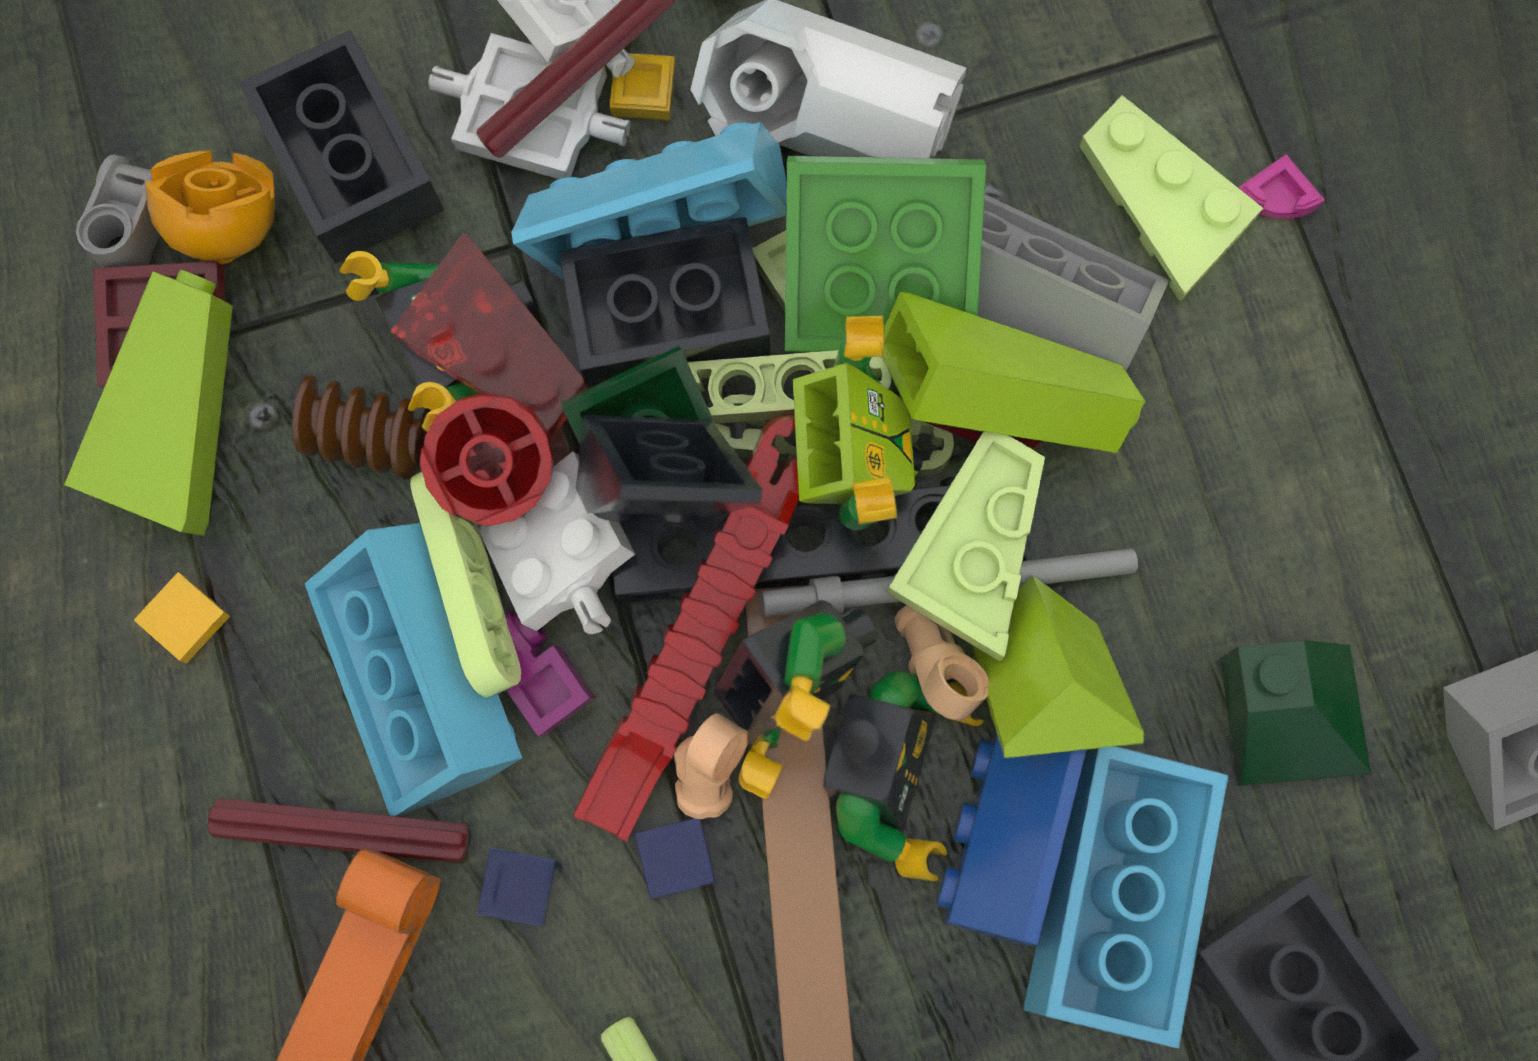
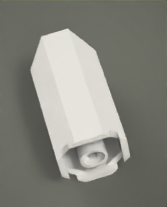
(825, 85)

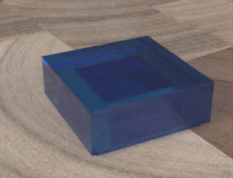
(675, 858)
(517, 887)

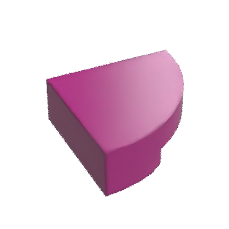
(1283, 191)

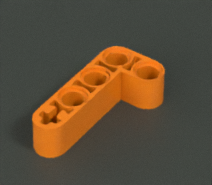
(365, 960)

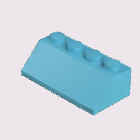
(674, 190)
(403, 672)
(1128, 896)

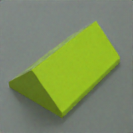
(1056, 681)

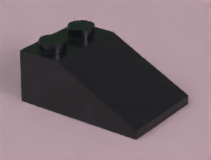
(660, 469)

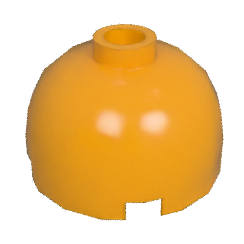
(211, 206)

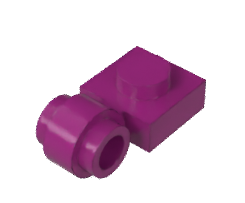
(549, 682)

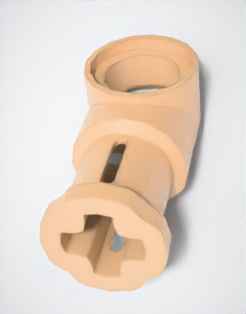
(940, 659)
(706, 766)

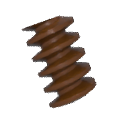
(357, 431)

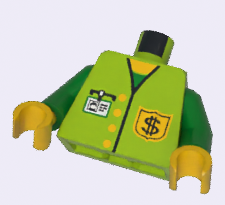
(854, 433)

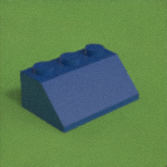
(1010, 842)

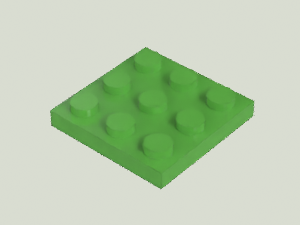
(877, 230)

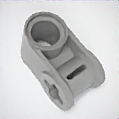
(117, 210)

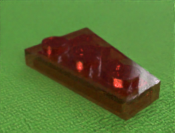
(487, 337)

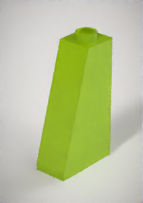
(1004, 380)
(161, 408)

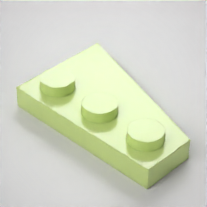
(1171, 194)
(974, 545)

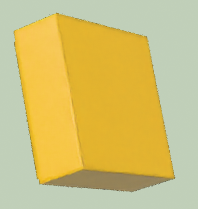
(645, 89)
(181, 618)

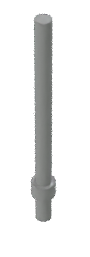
(873, 590)

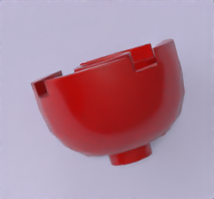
(487, 458)

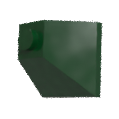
(653, 389)
(1294, 712)

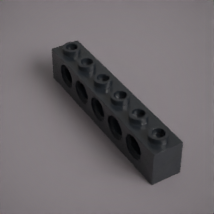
(650, 579)

